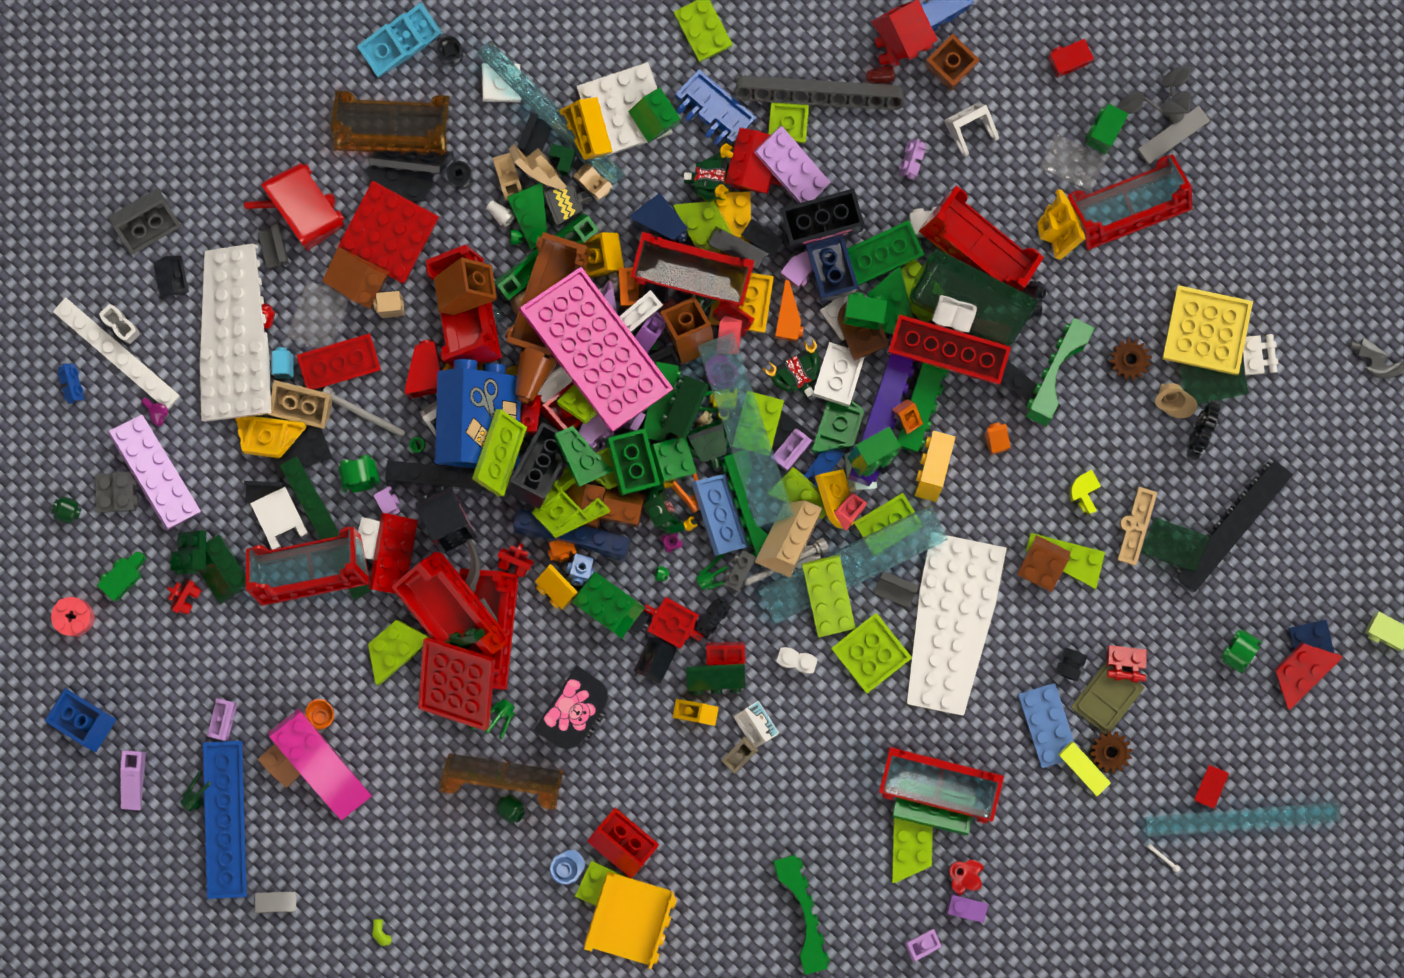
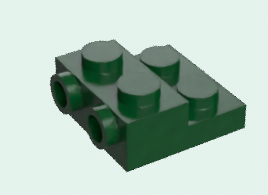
(190, 553)

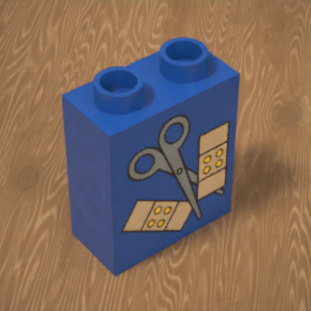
(467, 407)

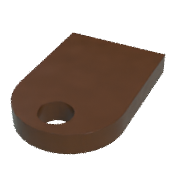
(861, 340)

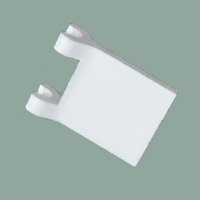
(277, 515)

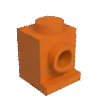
(561, 551)

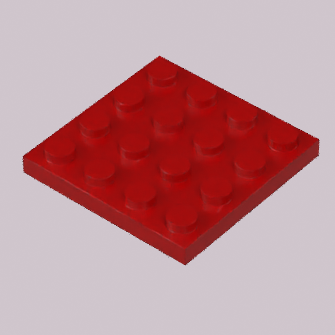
(389, 231)
(456, 683)

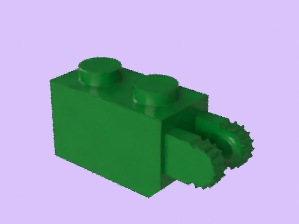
(122, 576)

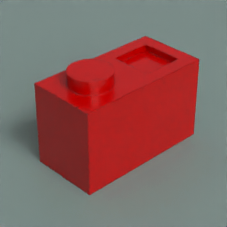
(1070, 58)

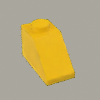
(695, 712)

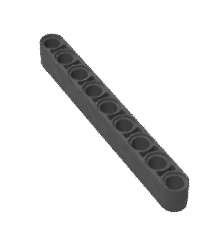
(819, 92)

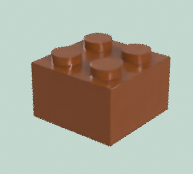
(952, 62)
(1044, 563)

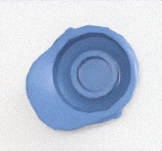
(567, 867)

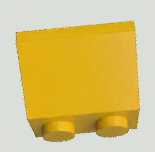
(605, 254)
(556, 587)

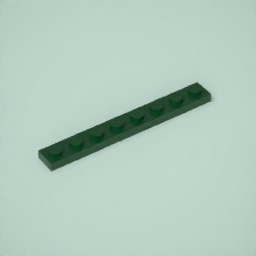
(314, 508)

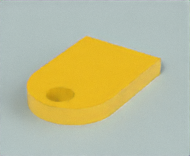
(833, 491)

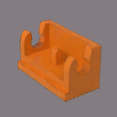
(628, 289)

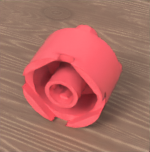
(72, 627)

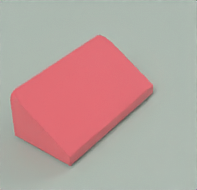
(730, 325)
(850, 510)

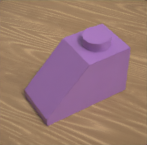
(650, 331)
(967, 908)

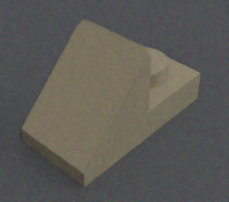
(739, 755)

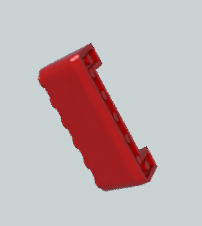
(447, 604)

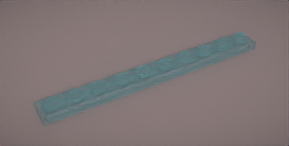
(543, 106)
(1242, 819)

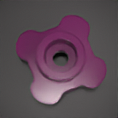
(670, 546)

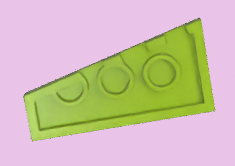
(1083, 562)

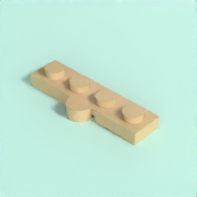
(1136, 526)

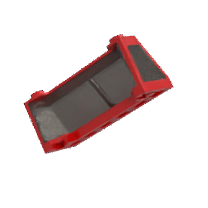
(692, 270)

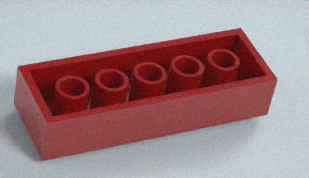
(949, 350)

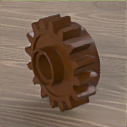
(1139, 355)
(1120, 756)

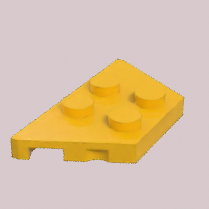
(267, 435)

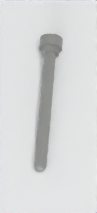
(363, 413)
(819, 547)

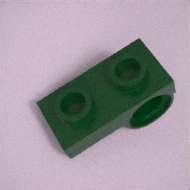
(465, 639)

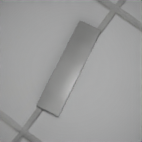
(1173, 135)

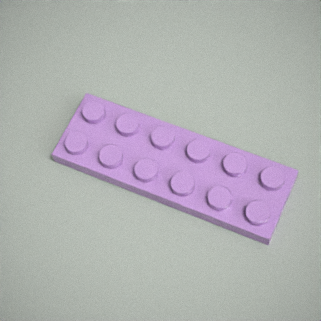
(154, 472)

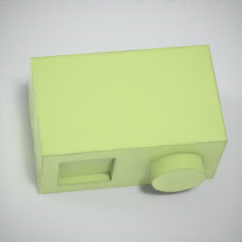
(1386, 630)

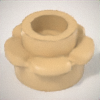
(705, 418)

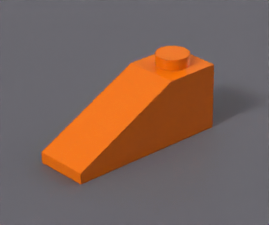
(789, 319)

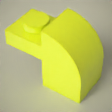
(1081, 488)

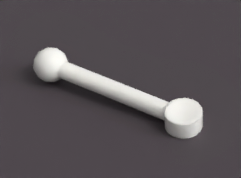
(1176, 868)

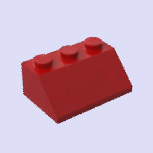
(745, 168)
(623, 843)

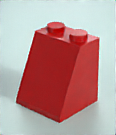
(906, 30)
(423, 370)

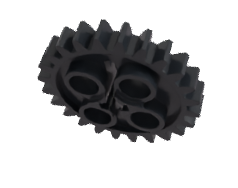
(1204, 426)

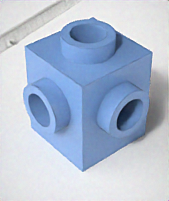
(579, 569)

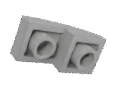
(274, 902)

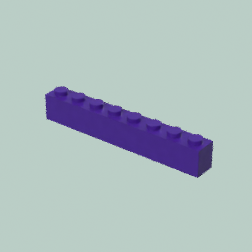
(888, 396)

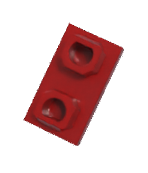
(887, 58)
(517, 557)
(179, 604)

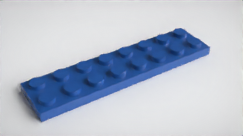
(224, 820)

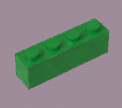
(655, 412)

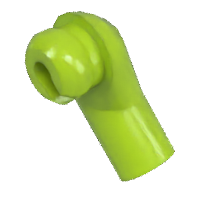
(377, 933)

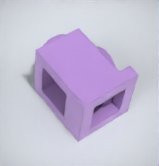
(387, 502)

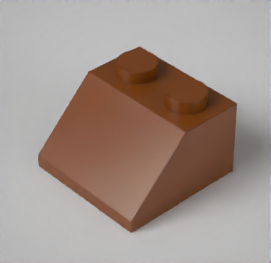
(585, 496)

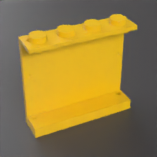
(630, 919)

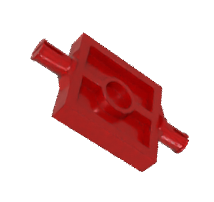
(673, 622)

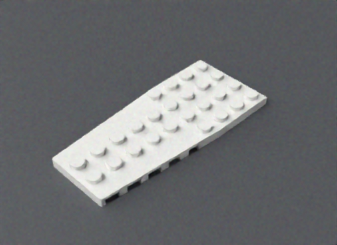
(233, 337)
(953, 621)

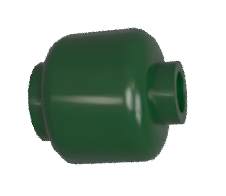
(65, 510)
(510, 809)

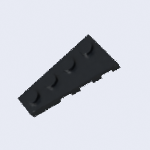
(411, 160)

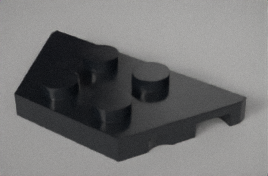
(404, 182)

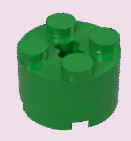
(358, 474)
(1241, 651)

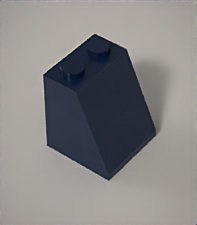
(659, 220)

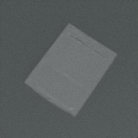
(318, 316)

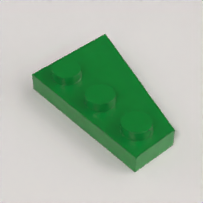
(530, 212)
(580, 457)

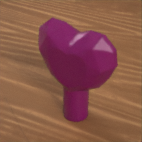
(156, 411)

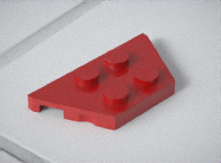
(1303, 670)

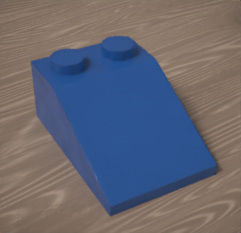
(80, 720)

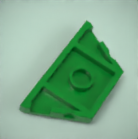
(895, 293)
(838, 427)

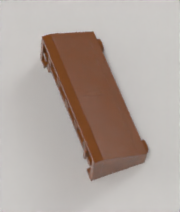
(554, 262)

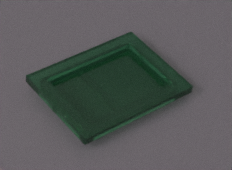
(1210, 384)

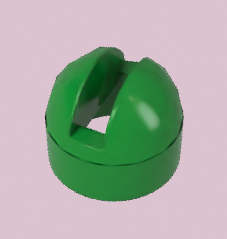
(515, 237)
(414, 445)
(661, 574)

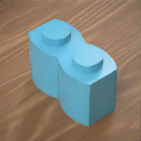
(282, 363)

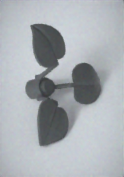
(1174, 107)

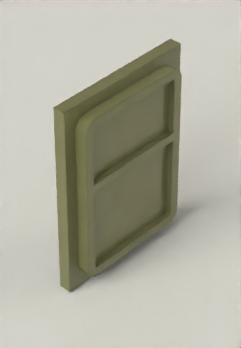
(1106, 699)

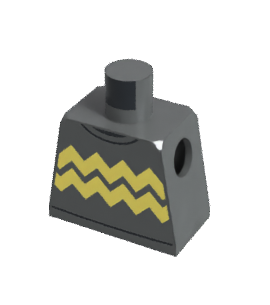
(566, 204)

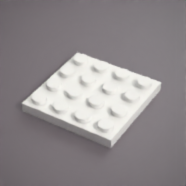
(616, 96)

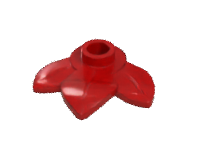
(967, 878)

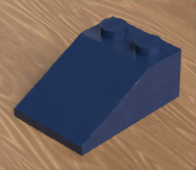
(832, 268)

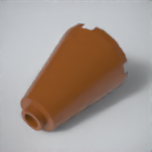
(532, 373)

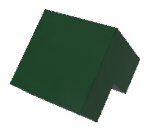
(565, 157)

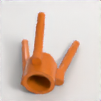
(690, 501)

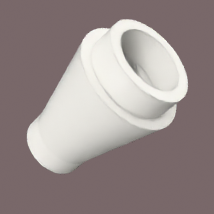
(502, 214)

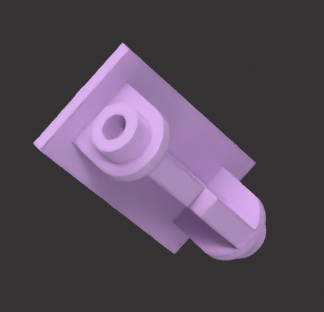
(908, 166)

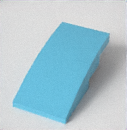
(400, 40)

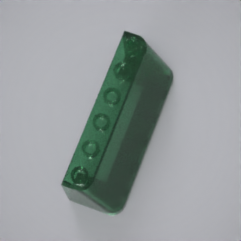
(1000, 307)

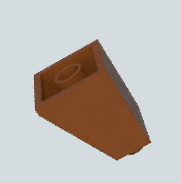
(464, 286)
(687, 328)
(624, 509)

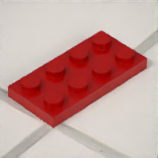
(339, 362)
(392, 551)

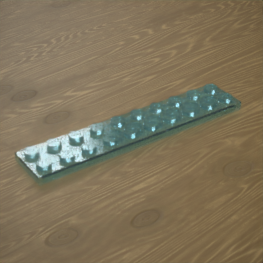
(745, 430)
(860, 560)

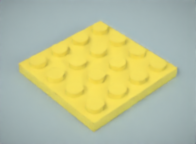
(1207, 330)

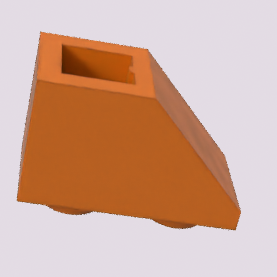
(997, 438)

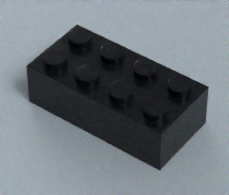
(537, 468)

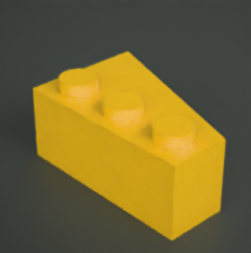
(588, 126)
(934, 466)

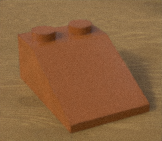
(355, 277)

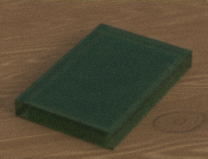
(1175, 545)

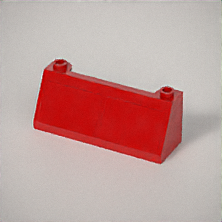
(975, 241)
(469, 333)
(500, 593)

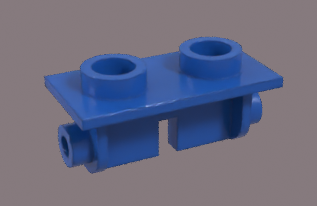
(73, 391)

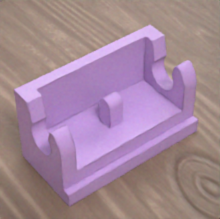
(792, 449)
(222, 719)

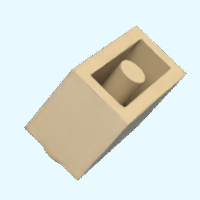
(389, 304)

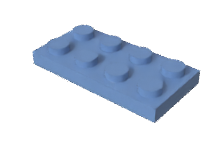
(720, 514)
(1046, 723)

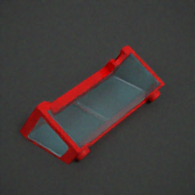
(1133, 203)
(306, 568)
(940, 784)

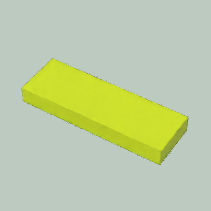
(1084, 768)

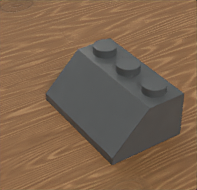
(144, 221)

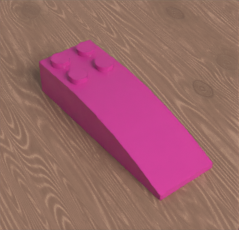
(319, 764)

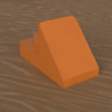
(908, 415)

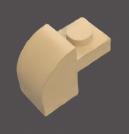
(507, 174)
(592, 181)

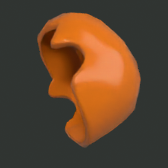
(320, 713)

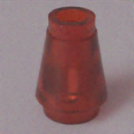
(881, 75)

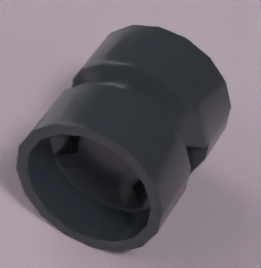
(450, 51)
(459, 175)
(1071, 664)

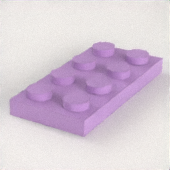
(791, 166)

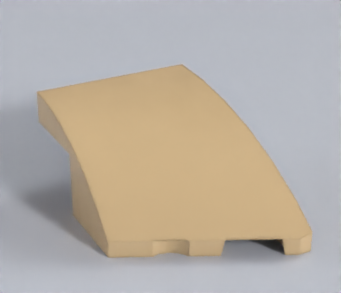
(537, 167)

